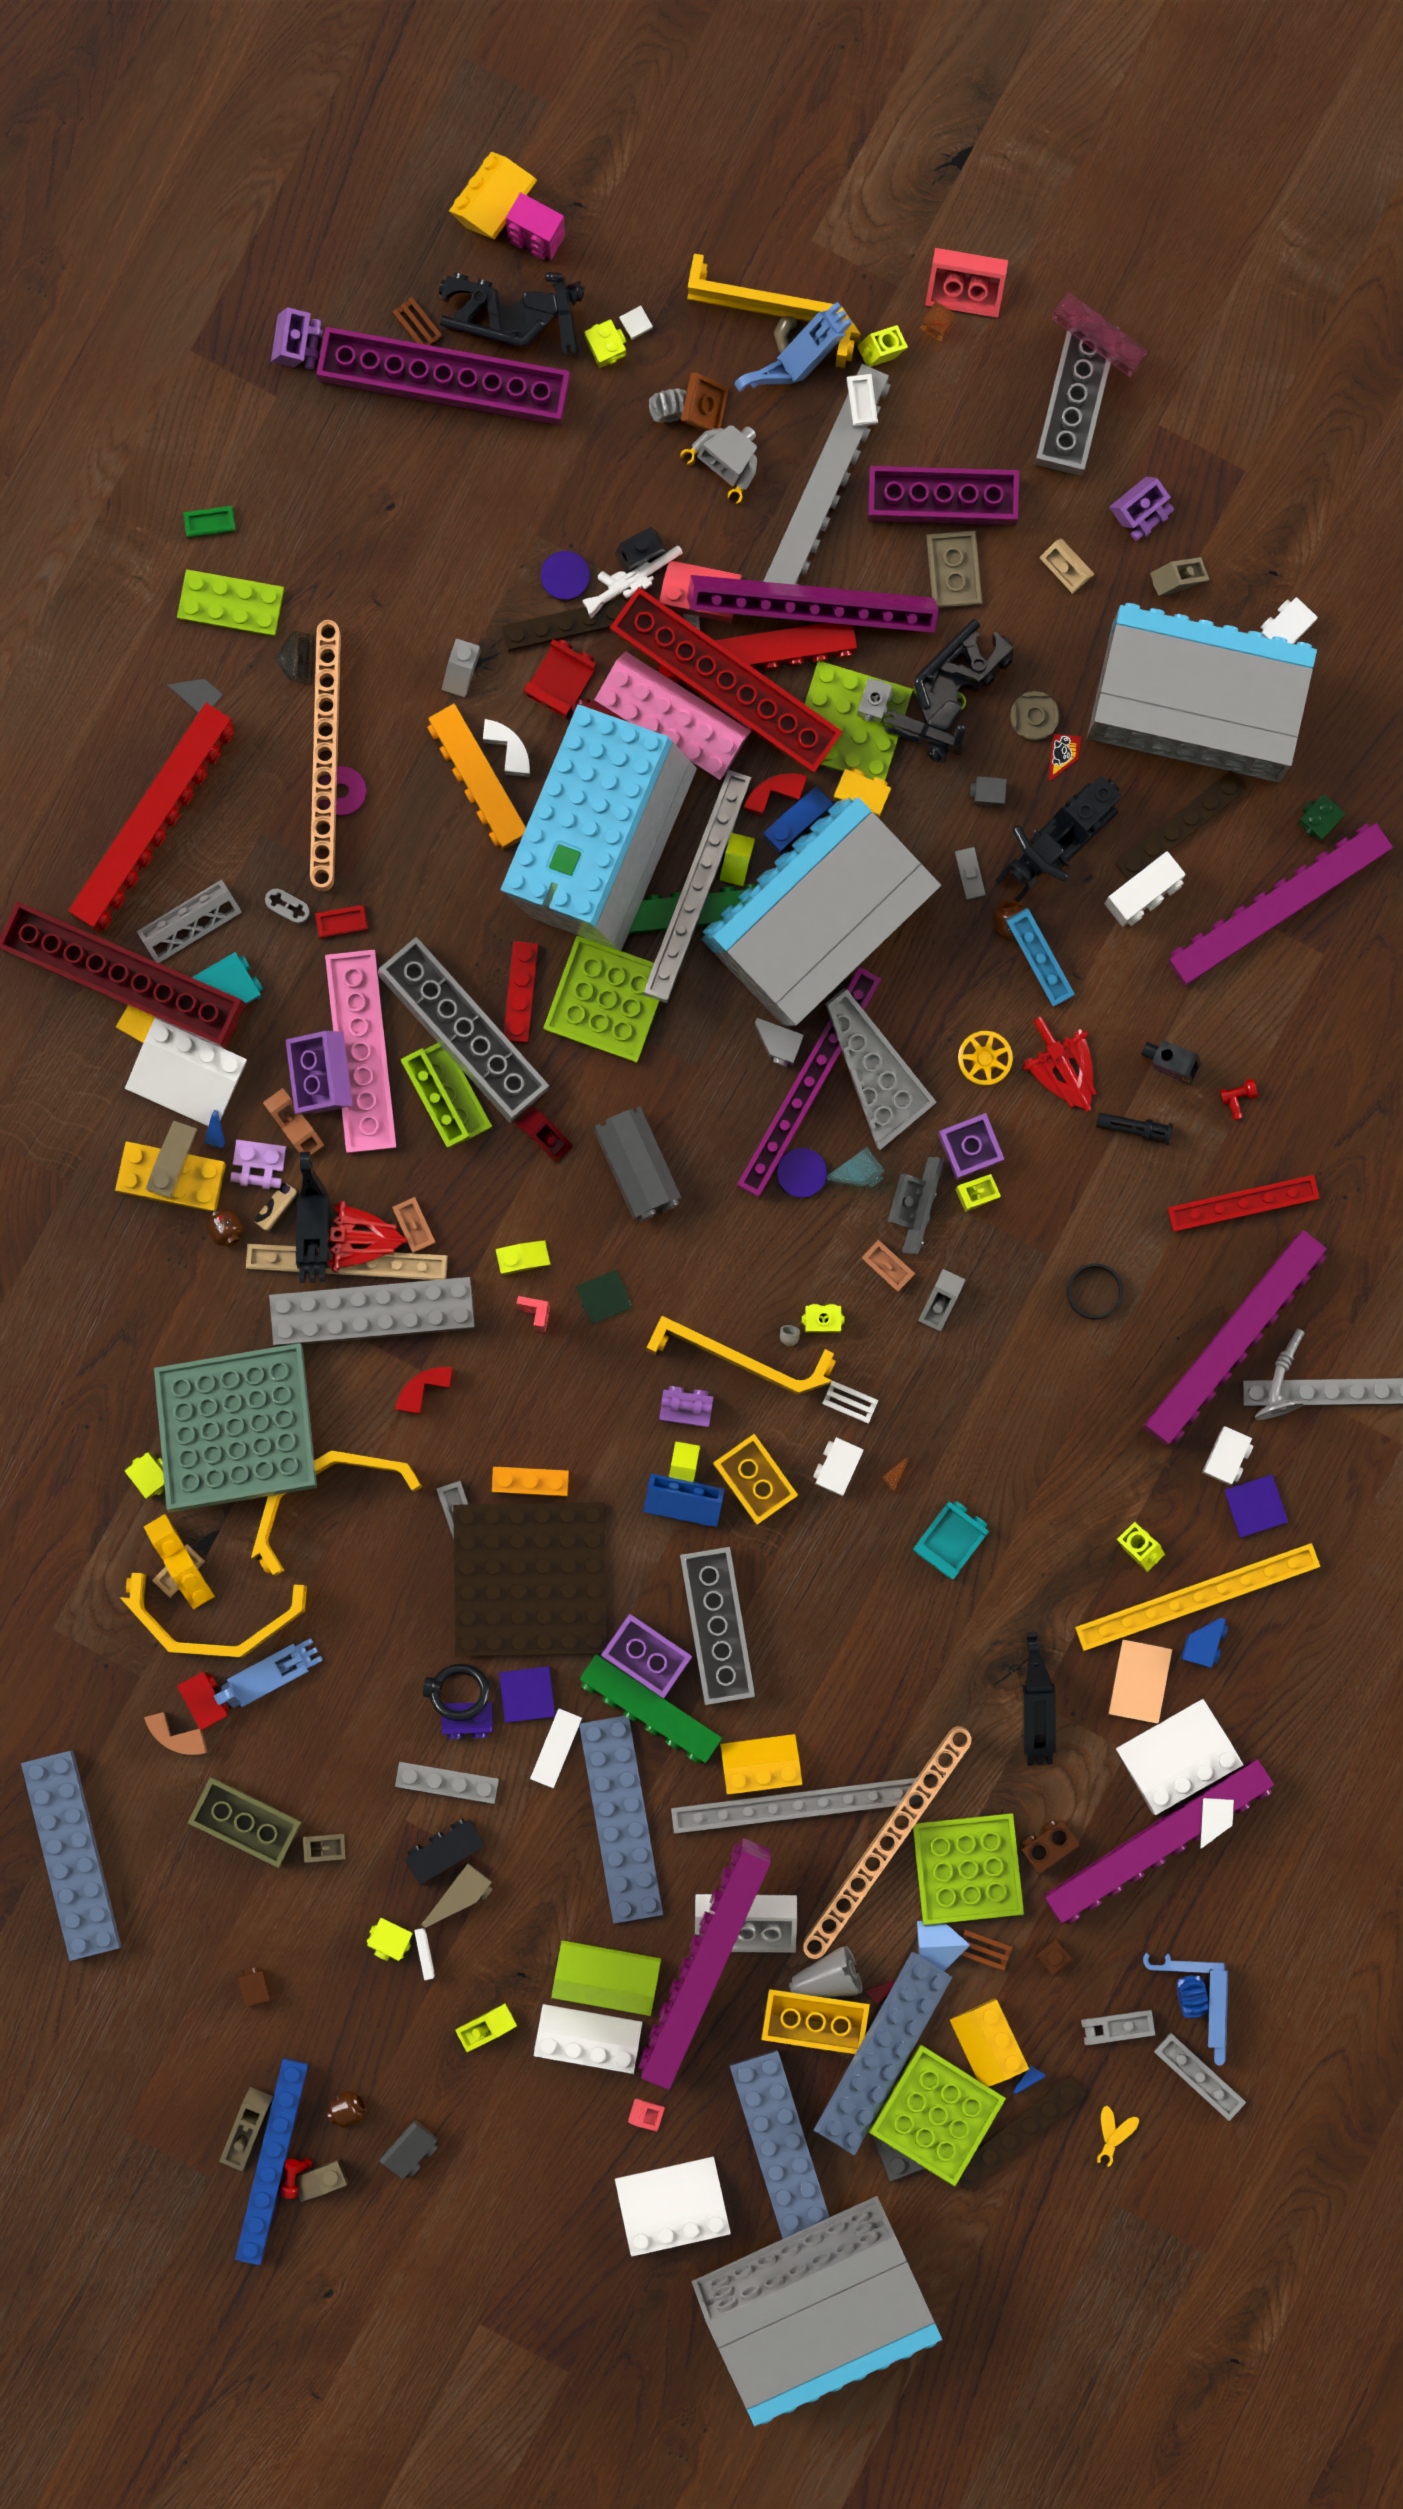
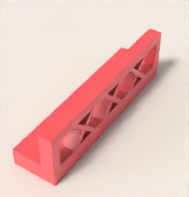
(539, 1308)

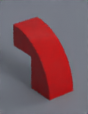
(784, 785)
(412, 1395)

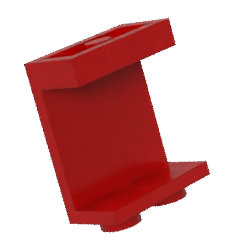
(560, 678)

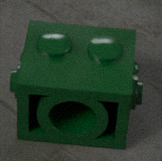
(1320, 817)

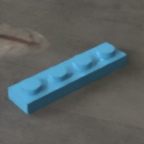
(1040, 957)

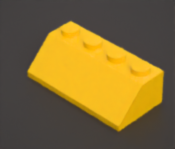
(814, 2021)

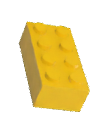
(197, 1187)

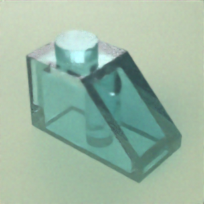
(858, 1171)

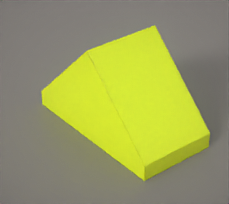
(737, 859)
(977, 1192)
(684, 1461)

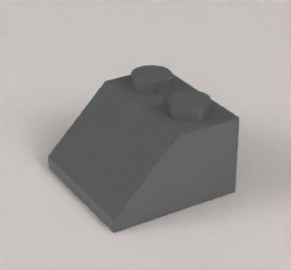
(409, 2149)

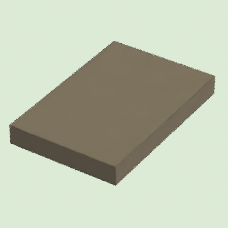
(954, 569)

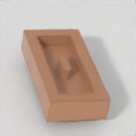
(413, 1225)
(888, 1266)

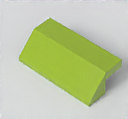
(446, 1095)
(606, 1978)

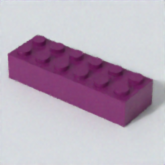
(943, 495)

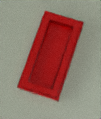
(341, 921)

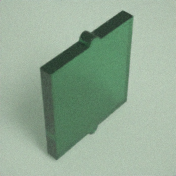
(603, 1297)

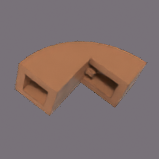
(292, 1124)
(185, 1743)

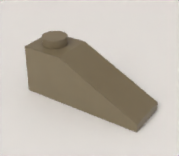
(171, 1160)
(464, 1892)
(246, 2128)

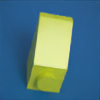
(522, 1257)
(486, 2028)

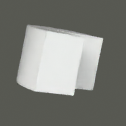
(516, 756)

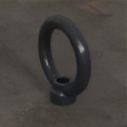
(433, 1688)

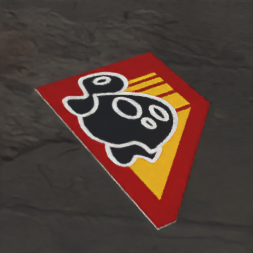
(1063, 753)

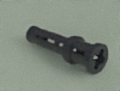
(1104, 1121)

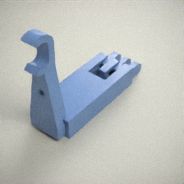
(803, 352)
(267, 1676)
(1217, 2001)

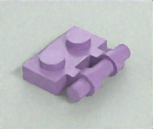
(261, 1157)

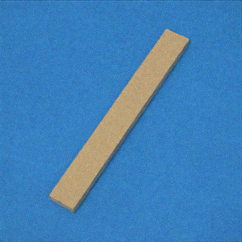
(388, 1266)

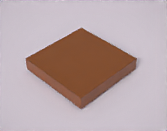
(704, 403)

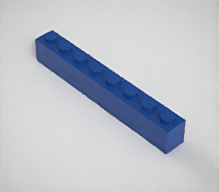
(271, 2161)

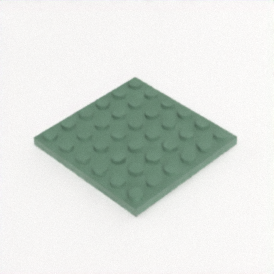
(235, 1427)

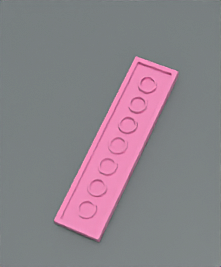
(358, 1015)

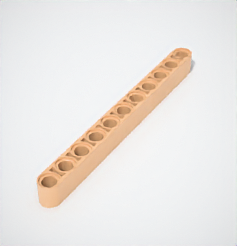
(321, 744)
(883, 1854)

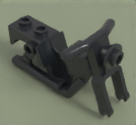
(515, 324)
(937, 690)
(1063, 835)

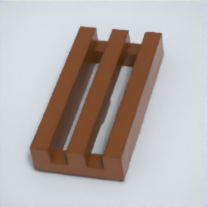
(405, 308)
(1005, 1957)

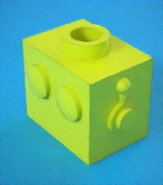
(605, 343)
(882, 346)
(813, 1313)
(147, 1475)
(1141, 1546)
(389, 1940)

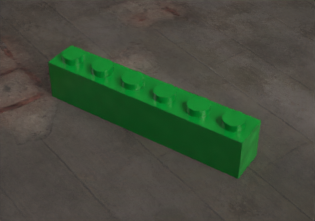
(657, 913)
(650, 1708)

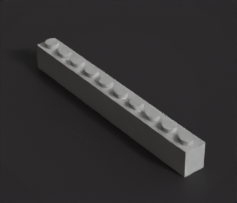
(822, 489)

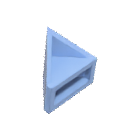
(939, 1944)

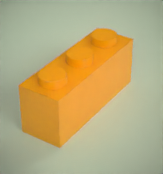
(530, 1481)

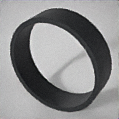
(1111, 1271)

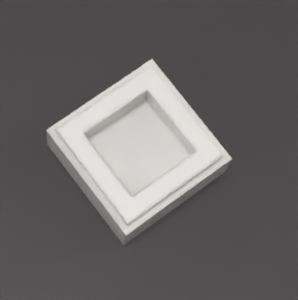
(636, 322)

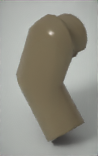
(782, 330)

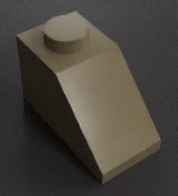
(1179, 576)
(321, 2180)

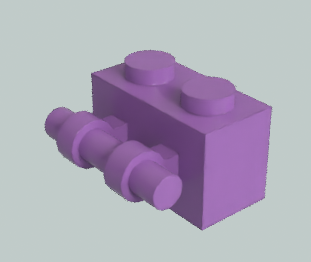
(291, 339)
(1141, 502)
(686, 1407)

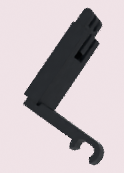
(312, 1224)
(1038, 1708)

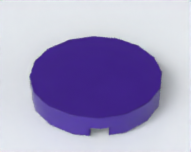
(565, 575)
(801, 1173)

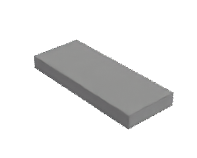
(970, 873)

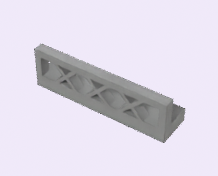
(186, 917)

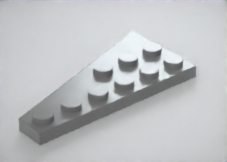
(883, 1081)

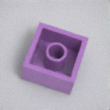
(971, 1146)

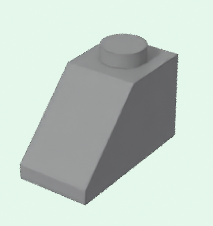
(460, 668)
(779, 1042)
(941, 1300)

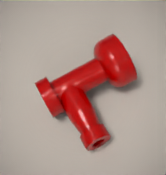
(1231, 1096)
(288, 2188)

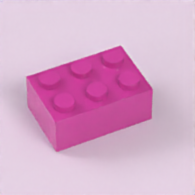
(535, 227)

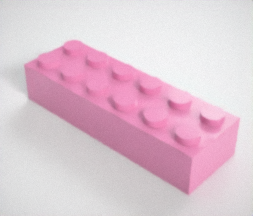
(665, 707)

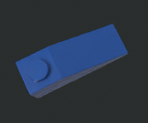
(797, 820)

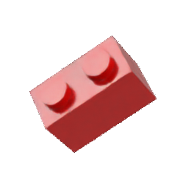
(199, 1696)

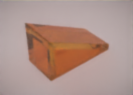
(894, 1475)

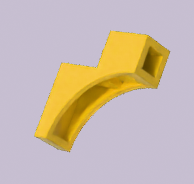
(178, 1561)

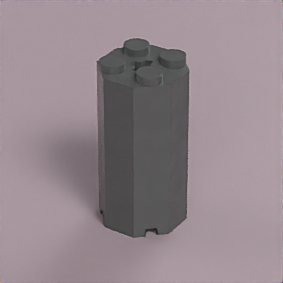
(637, 1164)

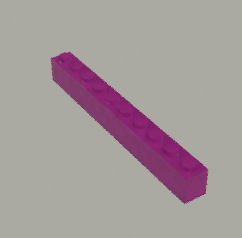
(812, 603)
(1280, 904)
(802, 1095)

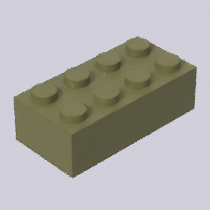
(245, 1822)

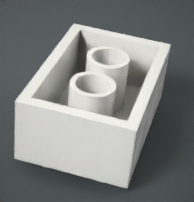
(1145, 890)

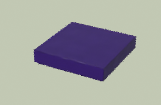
(1255, 1506)
(527, 1694)

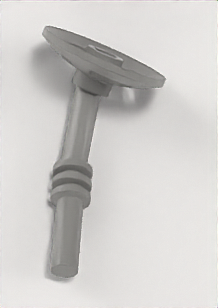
(1277, 1405)

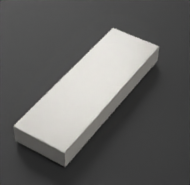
(556, 1748)

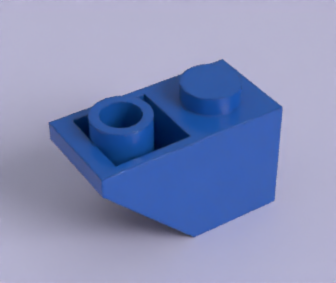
(1203, 1644)

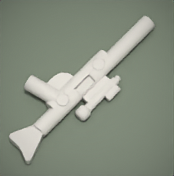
(621, 581)

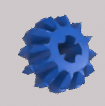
(1192, 1996)

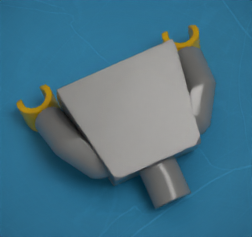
(727, 454)

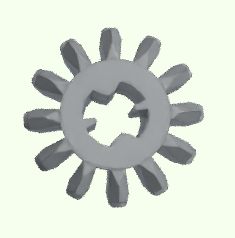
(667, 405)

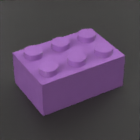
(319, 1072)
(646, 1655)

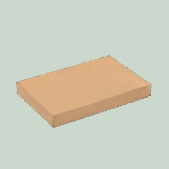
(1140, 1681)

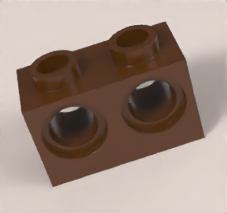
(1052, 1851)

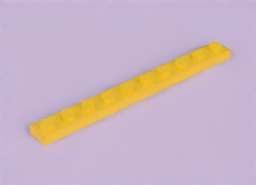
(1197, 1597)

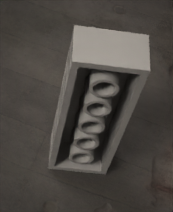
(1073, 408)
(717, 1625)

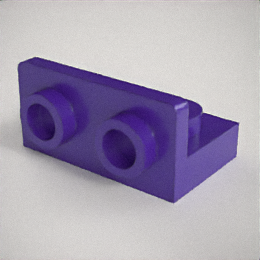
(477, 1726)

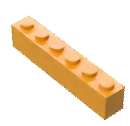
(478, 777)

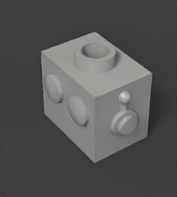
(874, 710)

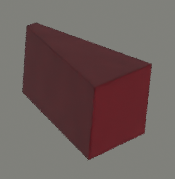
(879, 1992)

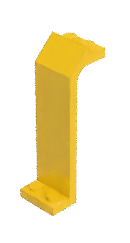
(765, 303)
(659, 1340)

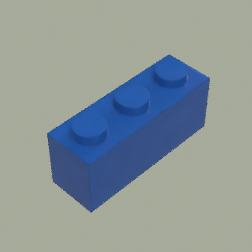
(683, 1500)

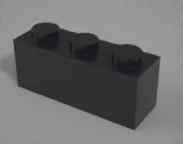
(444, 1850)

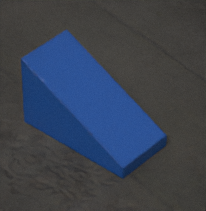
(214, 1133)
(1028, 2078)

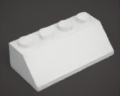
(768, 1926)
(588, 2038)

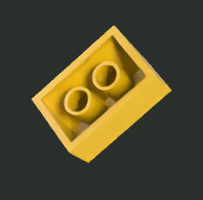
(491, 195)
(761, 1764)
(989, 2043)

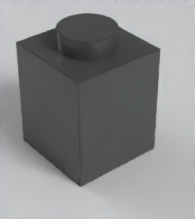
(988, 791)

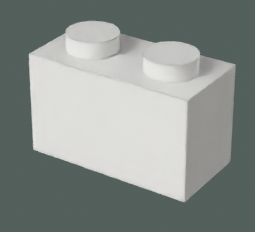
(1291, 622)
(1228, 1455)
(838, 1466)

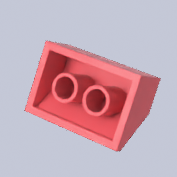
(967, 282)
(676, 587)

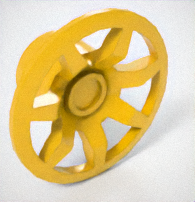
(985, 1058)

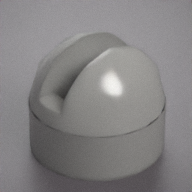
(789, 1335)

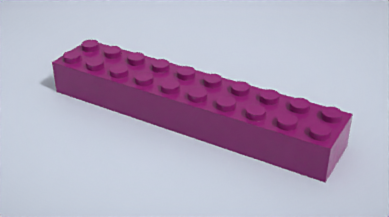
(443, 376)
(1234, 1337)
(1153, 1844)
(705, 1962)

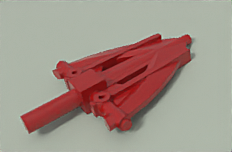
(1076, 1090)
(382, 1239)

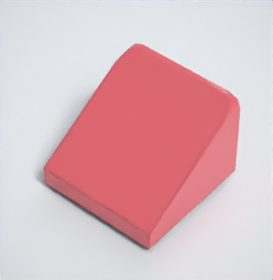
(646, 2115)

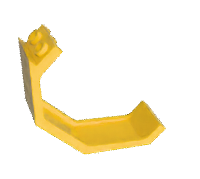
(262, 1548)
(136, 1588)

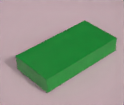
(209, 522)

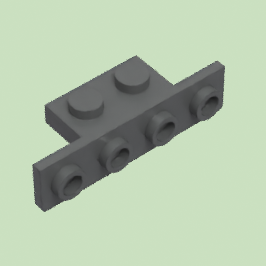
(914, 1202)

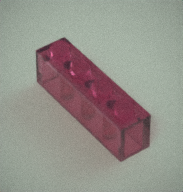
(1099, 334)

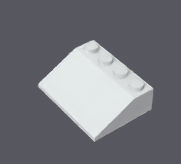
(185, 1073)
(1179, 1757)
(672, 2206)

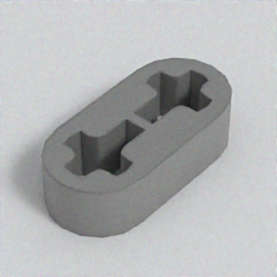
(290, 901)

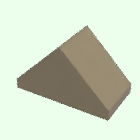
(324, 1848)

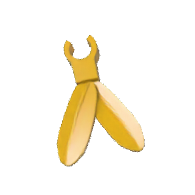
(1112, 2135)

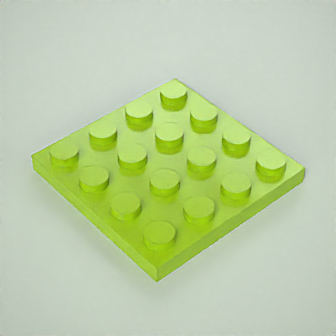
(863, 744)
(603, 1000)
(968, 1869)
(937, 2115)

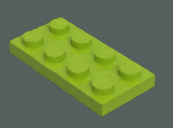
(230, 603)

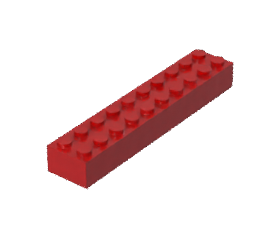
(725, 680)
(152, 818)

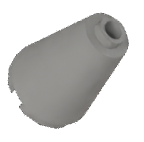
(829, 1976)

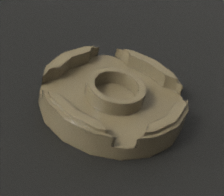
(1034, 716)

